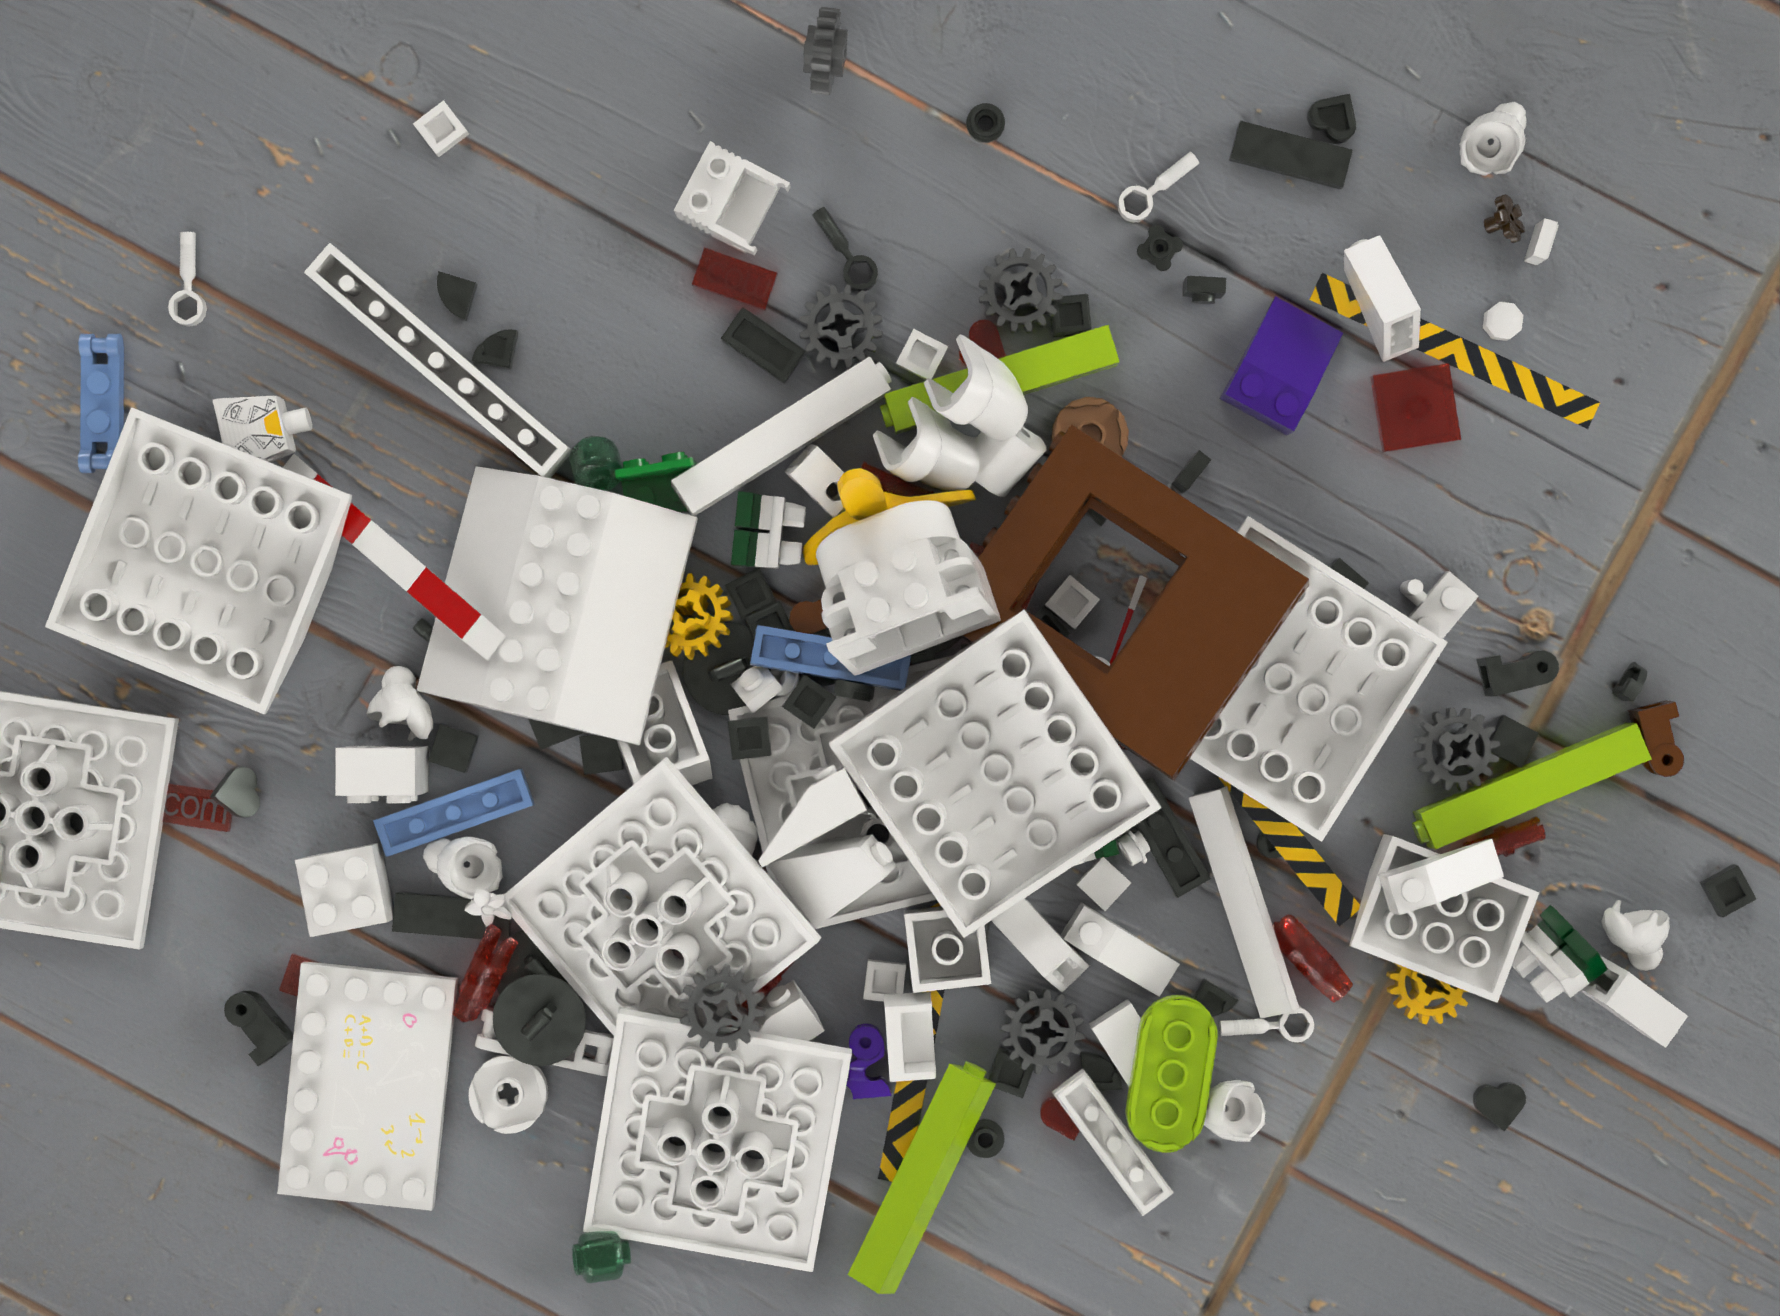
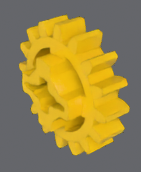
(696, 601)
(1422, 995)

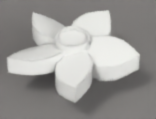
(488, 906)

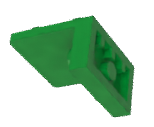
(653, 481)

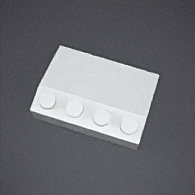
(1456, 941)

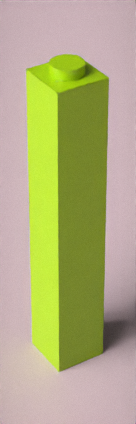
(1032, 368)
(1530, 786)
(922, 1178)

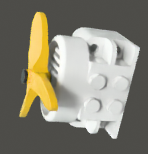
(896, 574)

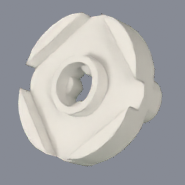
(497, 1112)

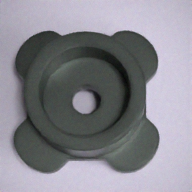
(1170, 245)

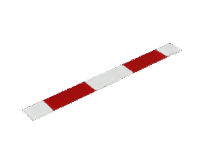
(413, 575)

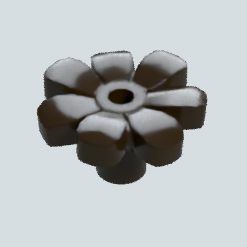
(1506, 219)

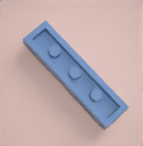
(810, 656)
(454, 812)

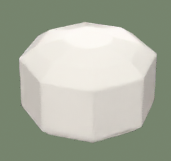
(1503, 321)

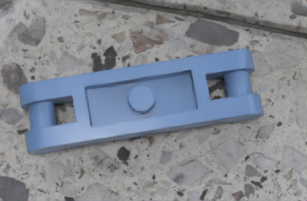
(100, 399)

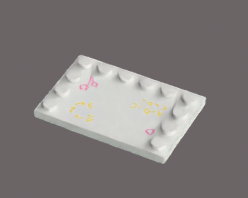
(367, 1085)

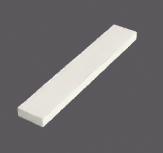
(1244, 902)

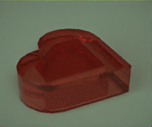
(987, 337)
(1056, 1118)

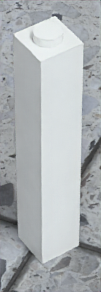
(782, 436)

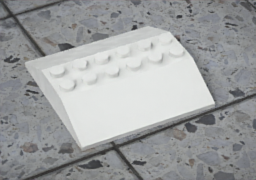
(201, 562)
(577, 589)
(1318, 695)
(994, 773)

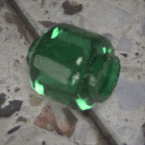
(594, 463)
(600, 1256)

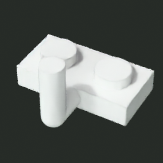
(1441, 605)

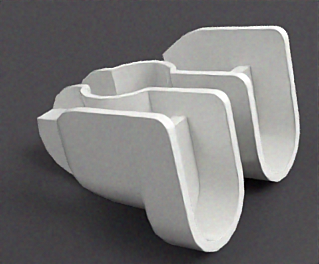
(952, 460)

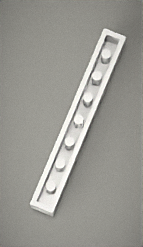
(438, 361)

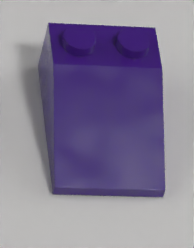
(1282, 366)

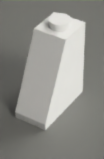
(1383, 297)
(832, 874)
(1041, 944)
(1636, 1004)

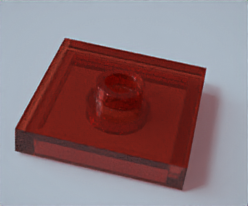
(1415, 407)

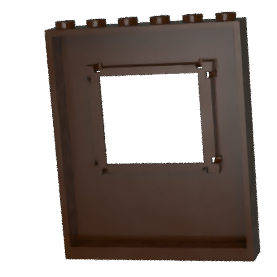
(1198, 631)

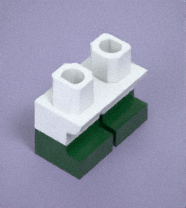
(765, 514)
(1562, 954)

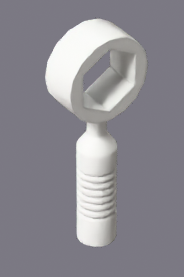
(1162, 182)
(187, 273)
(1260, 1026)

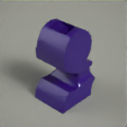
(867, 1047)

